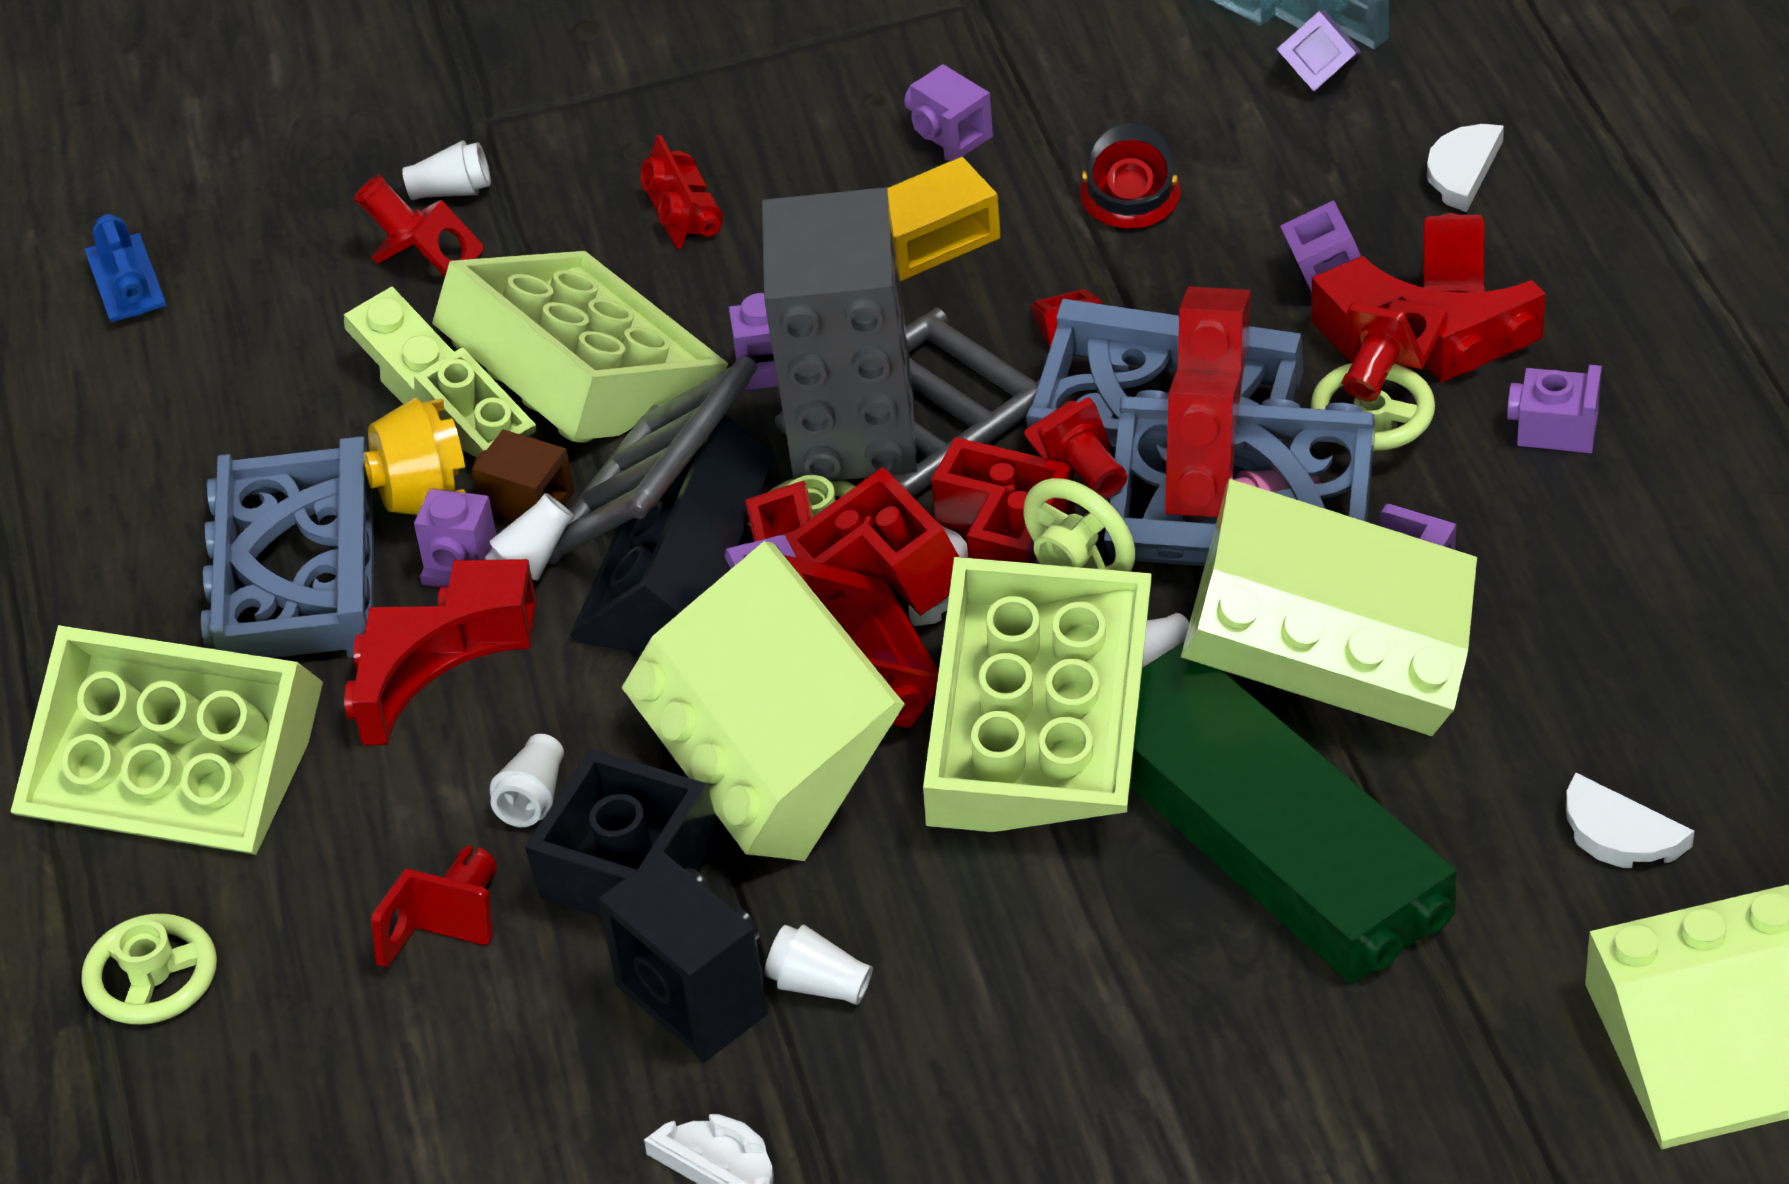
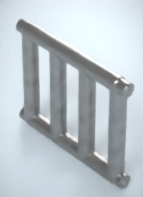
(983, 424)
(652, 457)

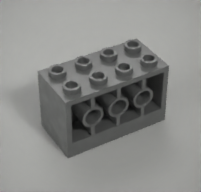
(839, 334)

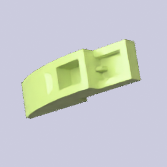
(424, 367)

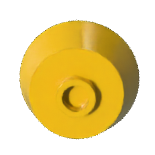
(412, 454)

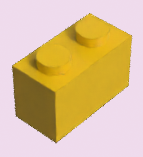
(941, 216)

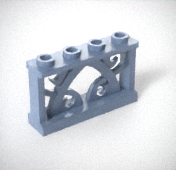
(1149, 339)
(1172, 539)
(337, 610)

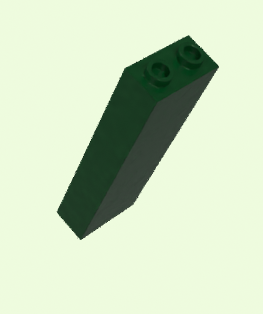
(1284, 820)

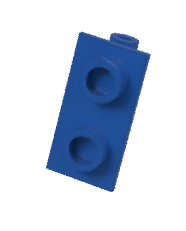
(122, 270)

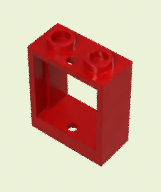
(880, 630)

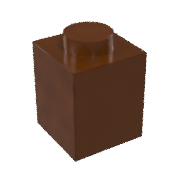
(519, 472)

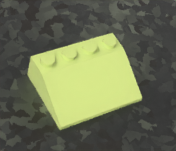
(570, 339)
(1333, 609)
(1035, 695)
(764, 704)
(165, 739)
(1700, 1013)

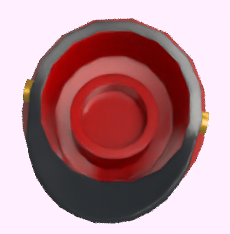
(1130, 177)

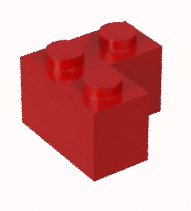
(983, 493)
(882, 535)

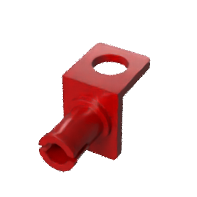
(413, 227)
(1453, 253)
(1389, 340)
(1079, 438)
(443, 905)

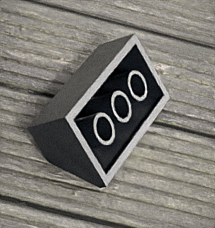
(679, 545)

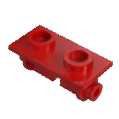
(679, 194)

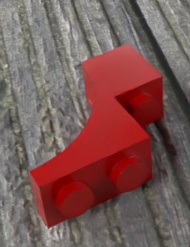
(1477, 326)
(1205, 398)
(405, 648)

